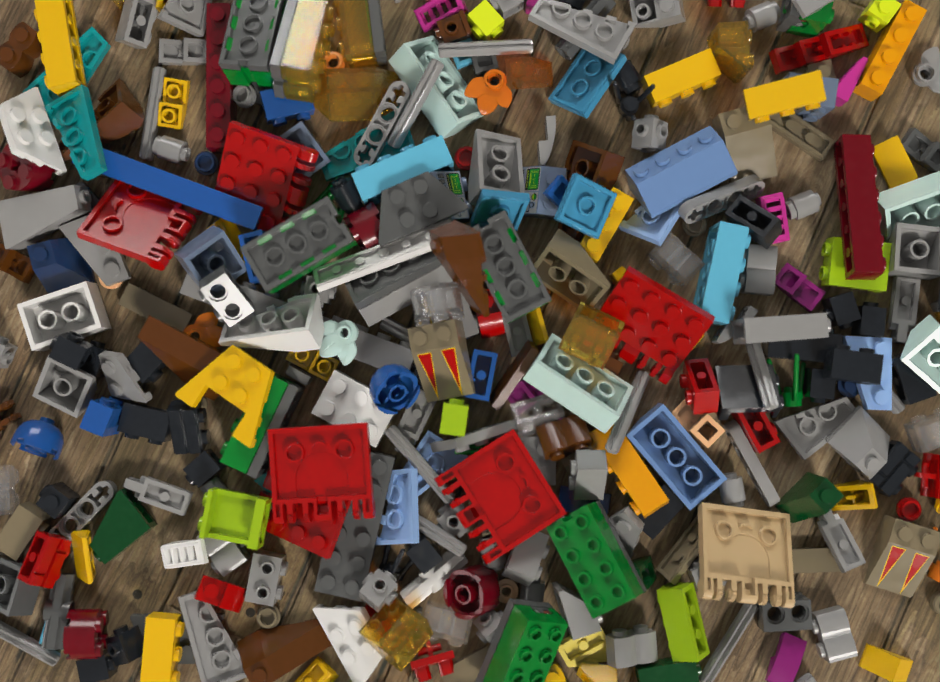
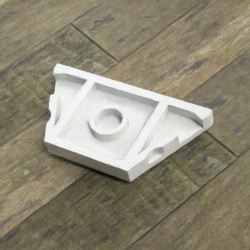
(30, 130)
(342, 629)

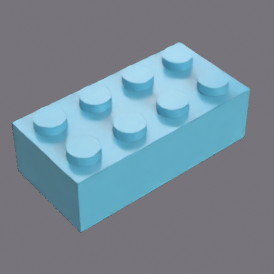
(392, 170)
(720, 274)

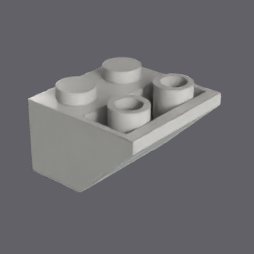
(657, 13)

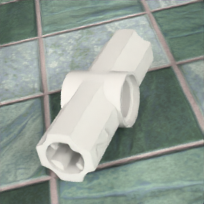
(433, 580)

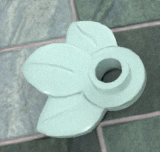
(336, 343)

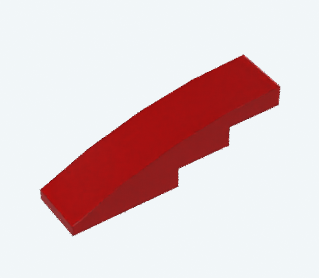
(819, 48)

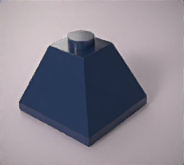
(59, 264)

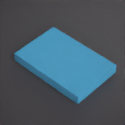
(585, 83)

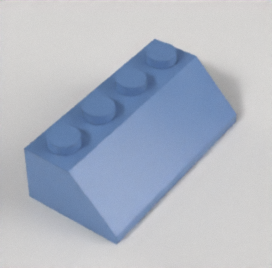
(680, 171)
(675, 456)

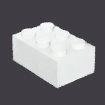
(62, 311)
(349, 401)

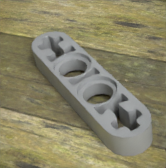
(381, 124)
(699, 208)
(751, 463)
(76, 512)

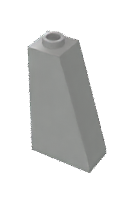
(39, 214)
(780, 328)

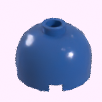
(393, 388)
(39, 438)

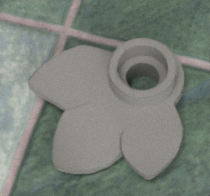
(930, 66)

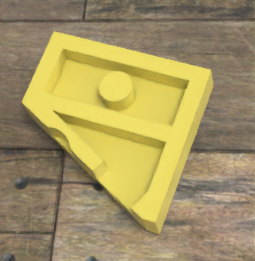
(584, 650)

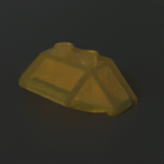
(354, 93)

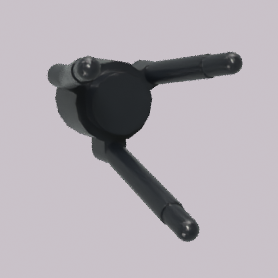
(629, 105)
(394, 567)

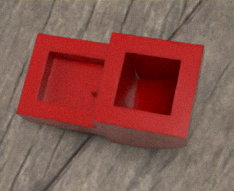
(492, 324)
(220, 593)

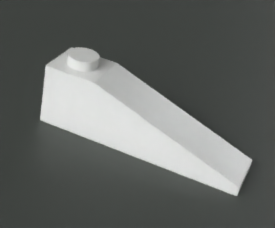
(289, 327)

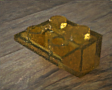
(732, 49)
(591, 335)
(397, 633)

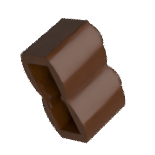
(21, 50)
(563, 437)

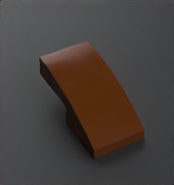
(16, 264)

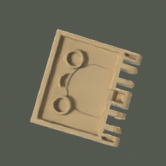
(748, 552)

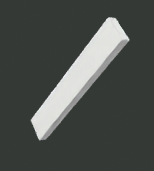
(374, 259)

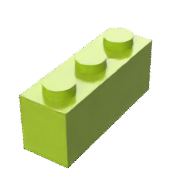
(454, 417)
(683, 622)

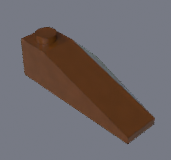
(115, 115)
(594, 164)
(462, 255)
(178, 350)
(278, 650)

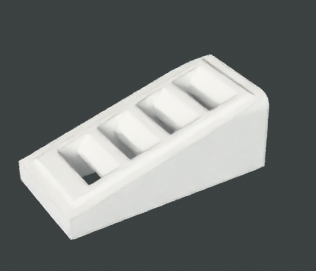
(182, 553)

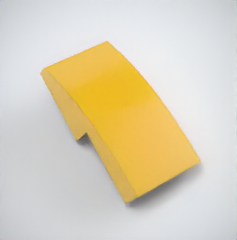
(174, 103)
(314, 363)

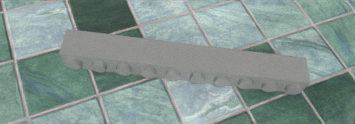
(370, 348)

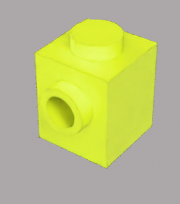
(879, 13)
(485, 22)

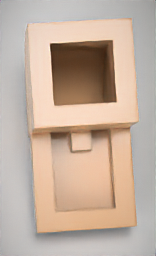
(699, 426)

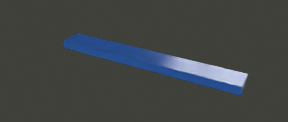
(182, 190)

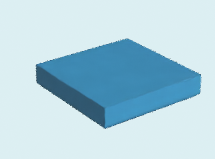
(495, 201)
(585, 206)

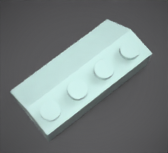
(446, 104)
(911, 203)
(923, 351)
(581, 388)

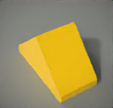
(857, 496)
(885, 664)
(597, 673)

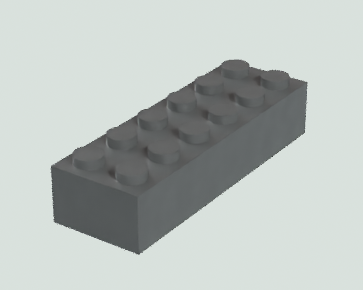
(356, 546)

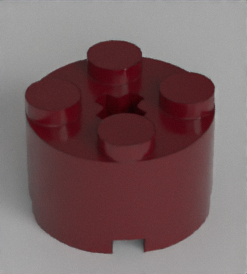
(23, 174)
(365, 225)
(472, 591)
(85, 633)

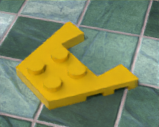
(241, 382)

